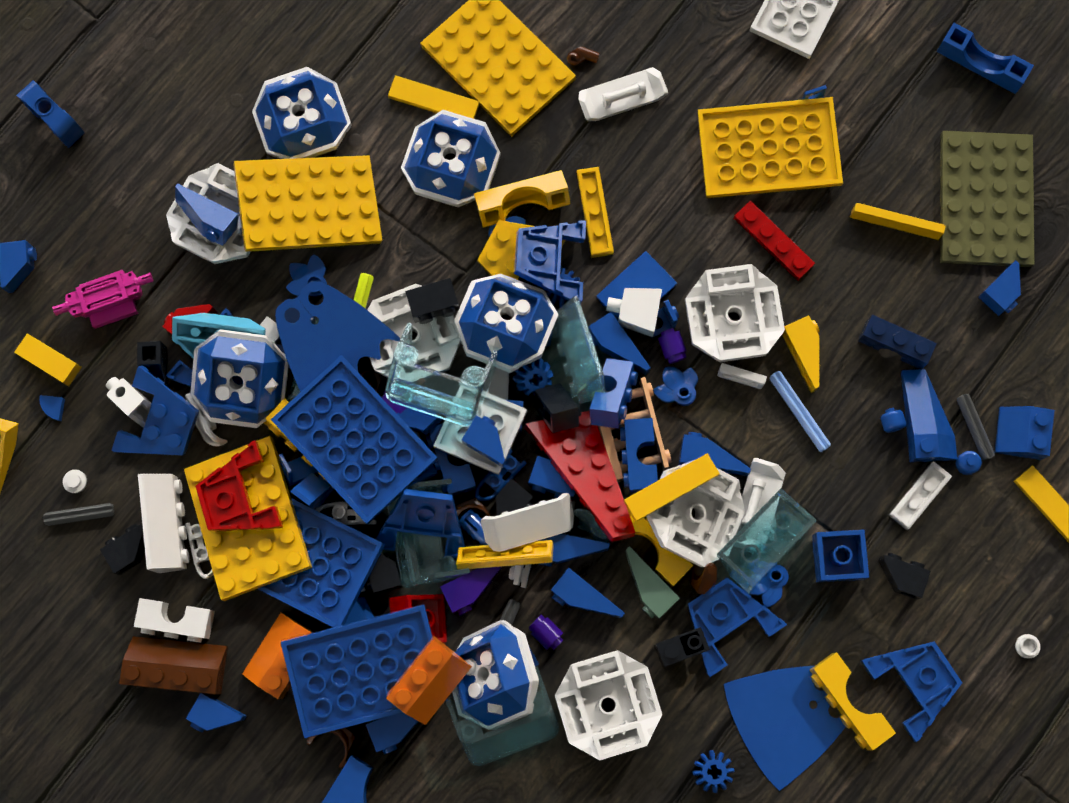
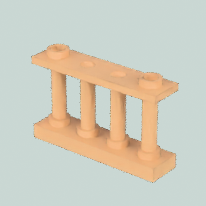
(614, 445)

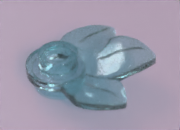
(590, 525)

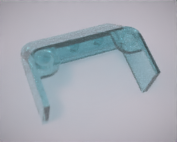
(435, 391)
(422, 556)
(511, 738)

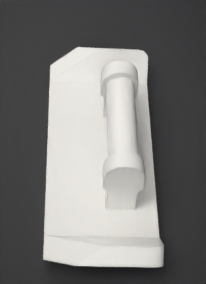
(622, 94)
(760, 486)
(528, 523)

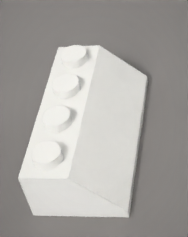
(163, 522)

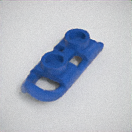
(495, 481)

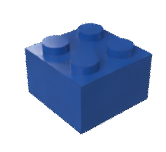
(840, 556)

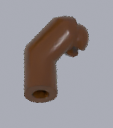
(581, 54)

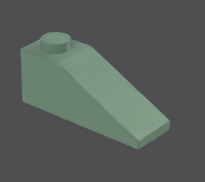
(652, 590)

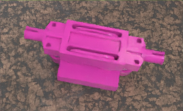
(105, 298)

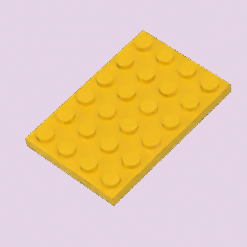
(498, 62)
(769, 147)
(307, 202)
(253, 557)

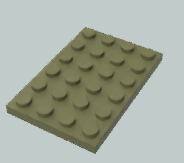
(986, 198)

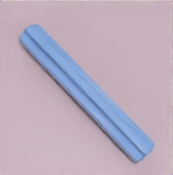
(800, 411)

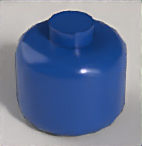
(893, 420)
(968, 462)

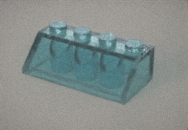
(578, 351)
(765, 540)

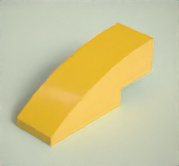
(48, 359)

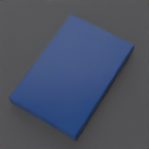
(640, 274)

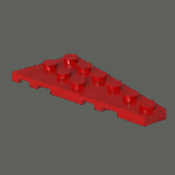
(587, 470)

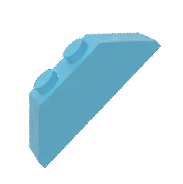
(196, 328)

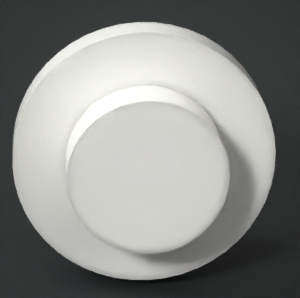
(74, 481)
(1027, 646)

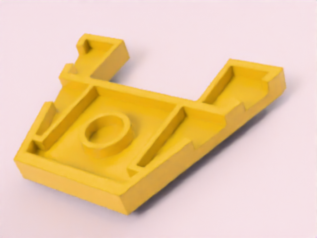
(499, 251)

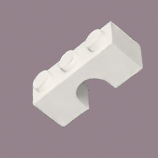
(153, 617)

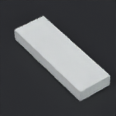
(920, 495)

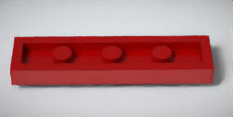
(774, 240)

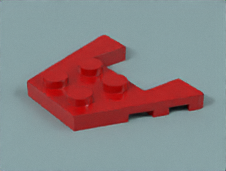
(226, 498)

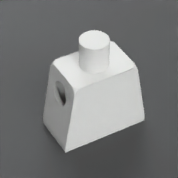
(637, 309)
(129, 400)

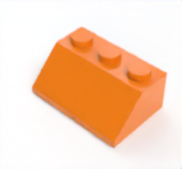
(268, 664)
(428, 681)

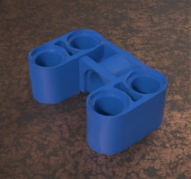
(56, 119)

